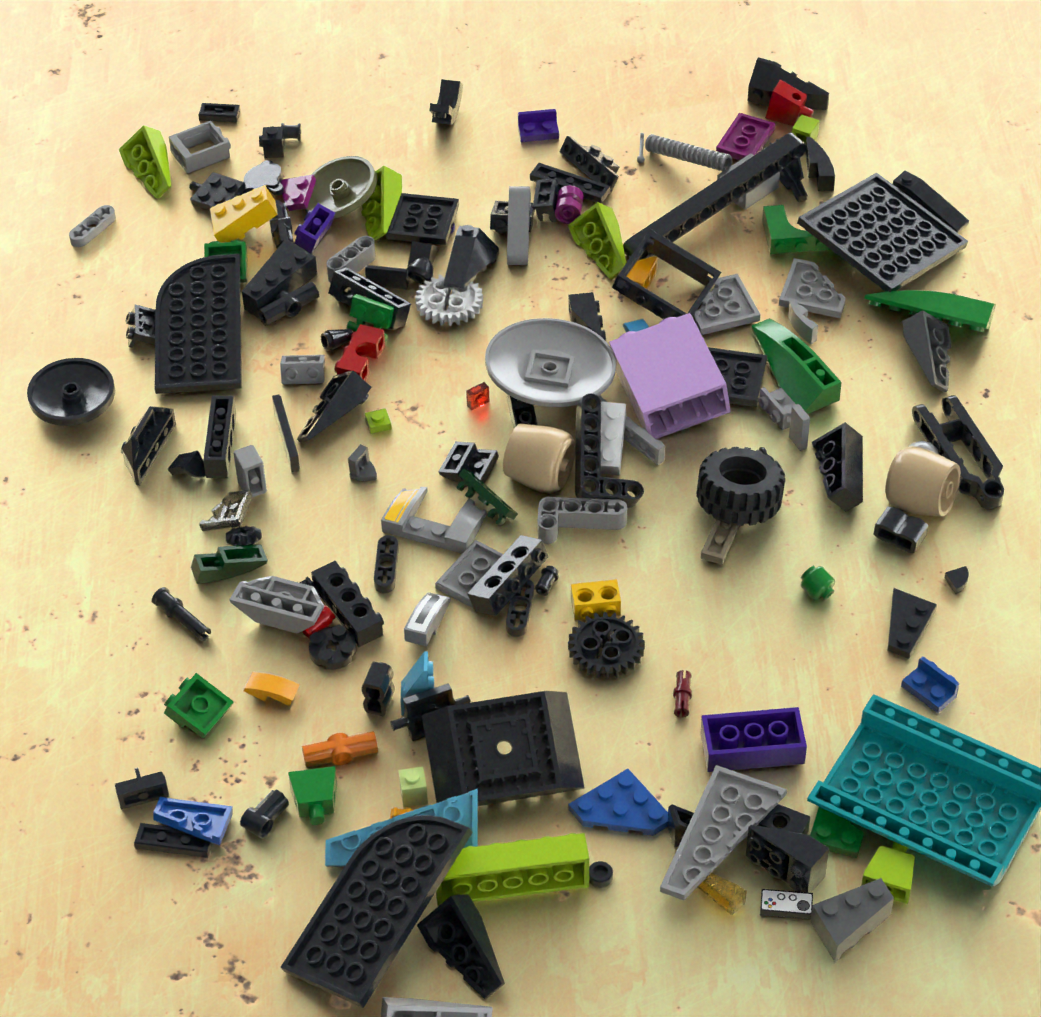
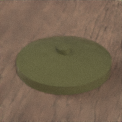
(343, 185)

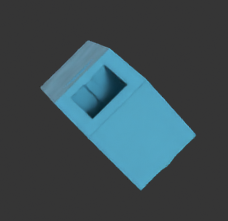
(418, 679)

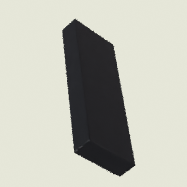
(170, 840)

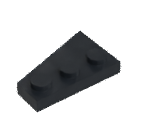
(908, 622)

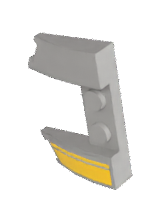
(401, 522)

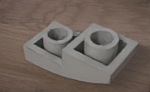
(803, 326)

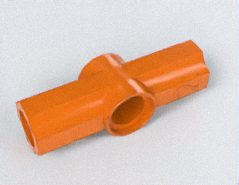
(340, 749)

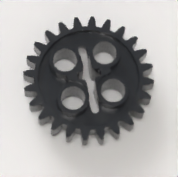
(616, 650)

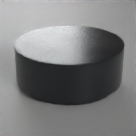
(600, 874)

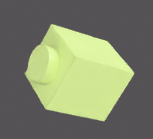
(413, 786)

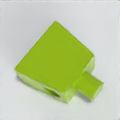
(894, 868)

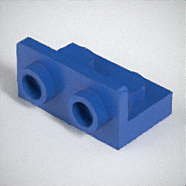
(931, 685)

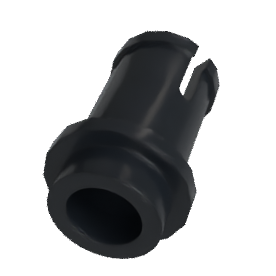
(548, 577)

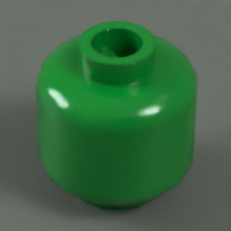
(817, 583)

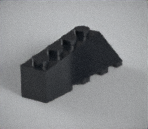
(842, 465)

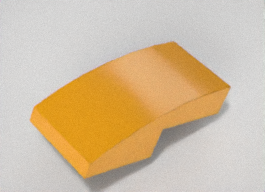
(264, 685)

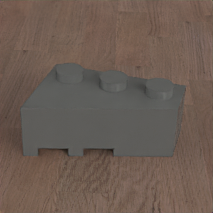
(851, 915)

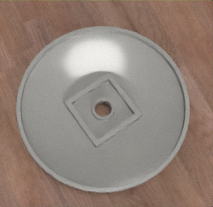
(523, 352)

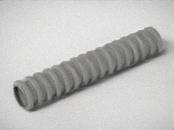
(689, 153)

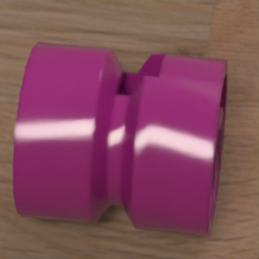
(568, 204)

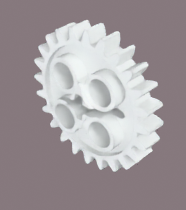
(433, 298)

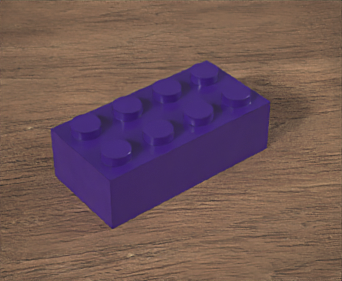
(753, 739)

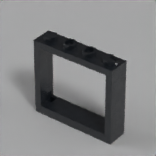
(675, 257)

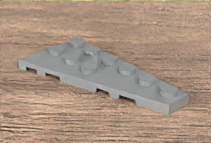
(717, 826)

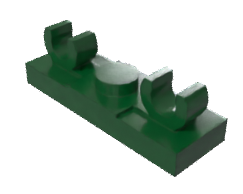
(486, 496)

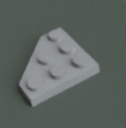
(811, 290)
(726, 306)

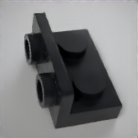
(140, 325)

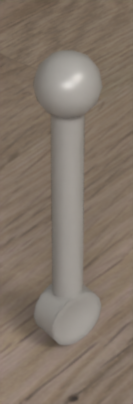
(640, 158)

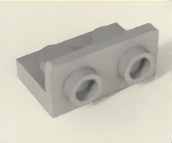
(302, 369)
(777, 405)

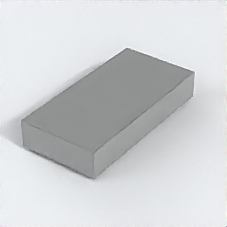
(799, 427)

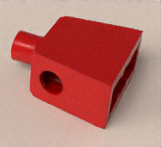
(787, 104)

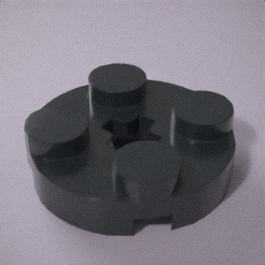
(332, 636)

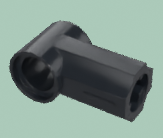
(261, 818)

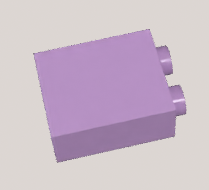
(670, 376)

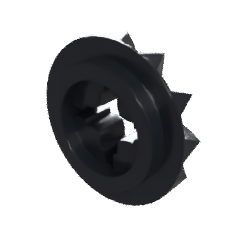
(243, 536)

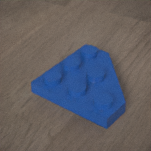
(621, 806)

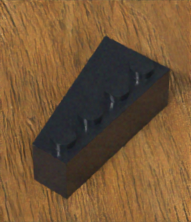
(284, 270)

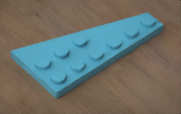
(459, 809)

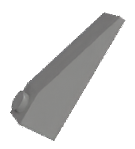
(428, 1008)

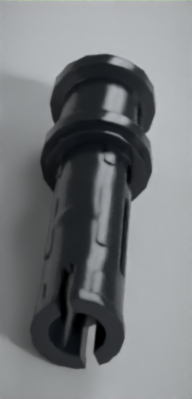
(174, 608)

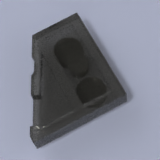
(229, 512)

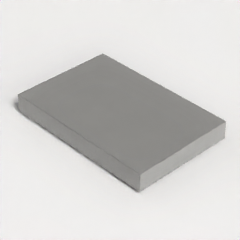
(467, 571)

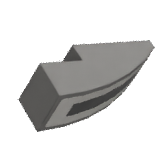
(426, 618)

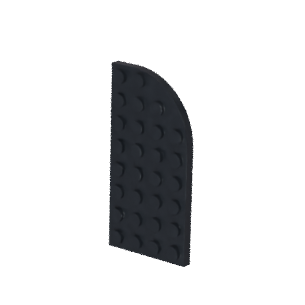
(199, 327)
(375, 906)

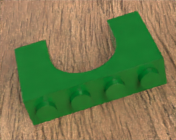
(783, 236)

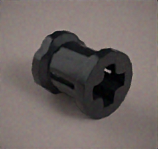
(292, 131)

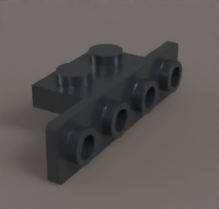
(591, 161)

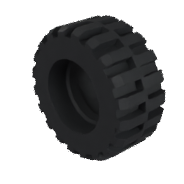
(740, 486)

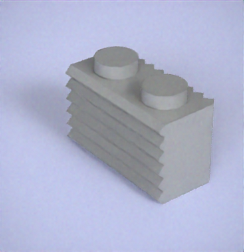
(250, 470)

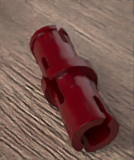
(682, 693)

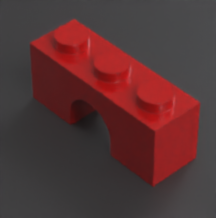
(364, 343)

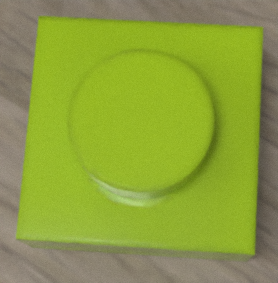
(378, 421)

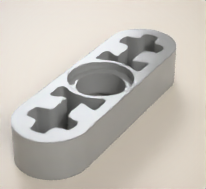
(82, 234)

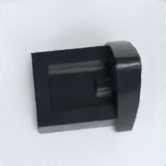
(188, 463)

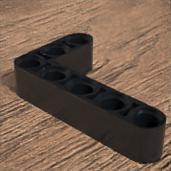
(592, 459)

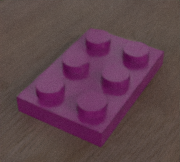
(745, 136)

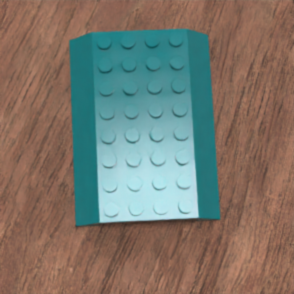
(933, 791)

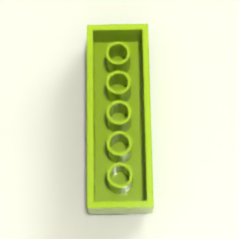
(518, 868)

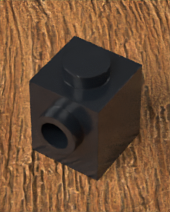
(272, 142)

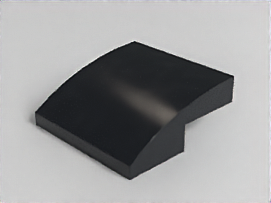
(467, 456)

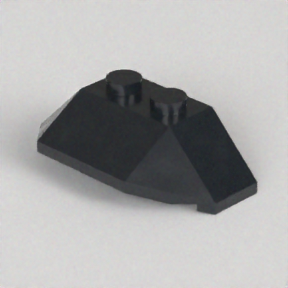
(147, 441)

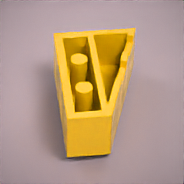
(242, 213)

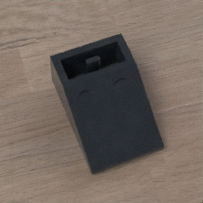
(788, 856)

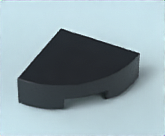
(957, 578)

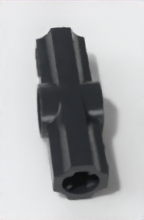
(281, 225)
(288, 303)

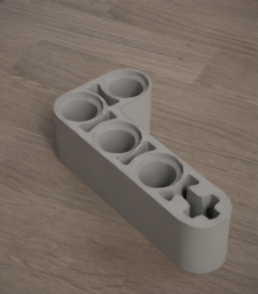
(518, 225)
(578, 513)

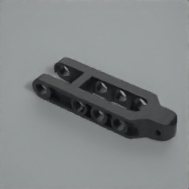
(963, 428)

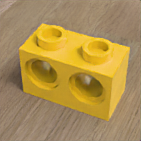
(595, 598)

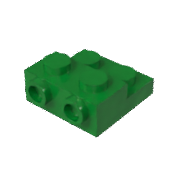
(233, 247)
(197, 705)

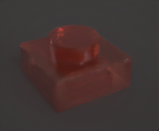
(477, 396)

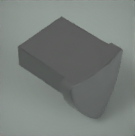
(361, 466)

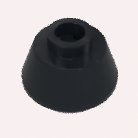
(420, 270)

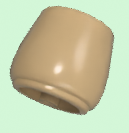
(539, 457)
(922, 482)

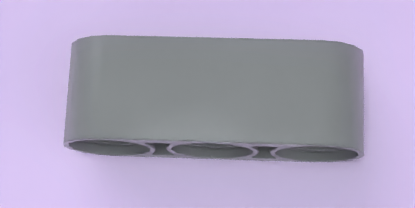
(354, 256)

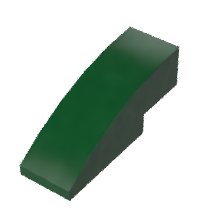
(227, 562)

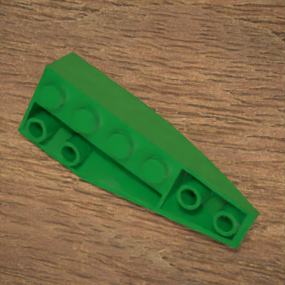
(941, 305)
(797, 367)

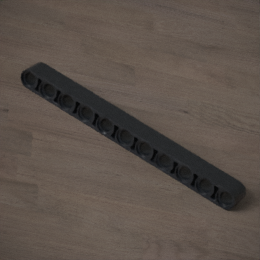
(721, 192)

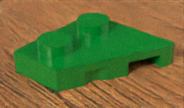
(836, 833)

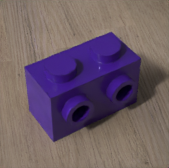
(314, 228)

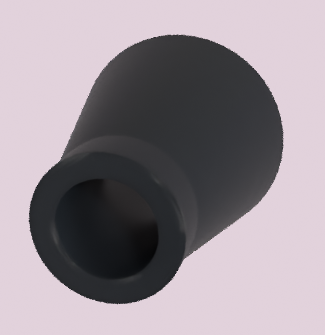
(335, 338)

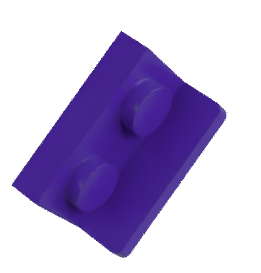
(537, 125)

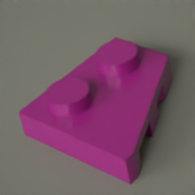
(298, 191)

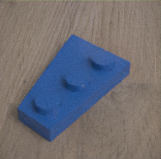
(195, 818)

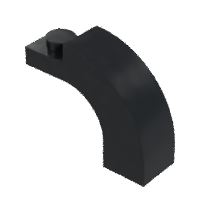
(448, 102)

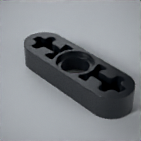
(390, 571)
(522, 615)

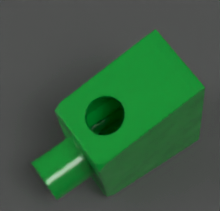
(314, 792)

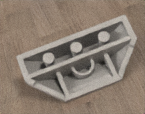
(278, 603)

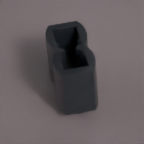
(900, 529)
(378, 688)

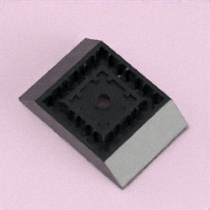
(466, 756)

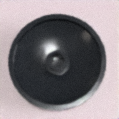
(71, 391)

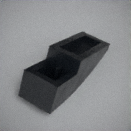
(819, 166)

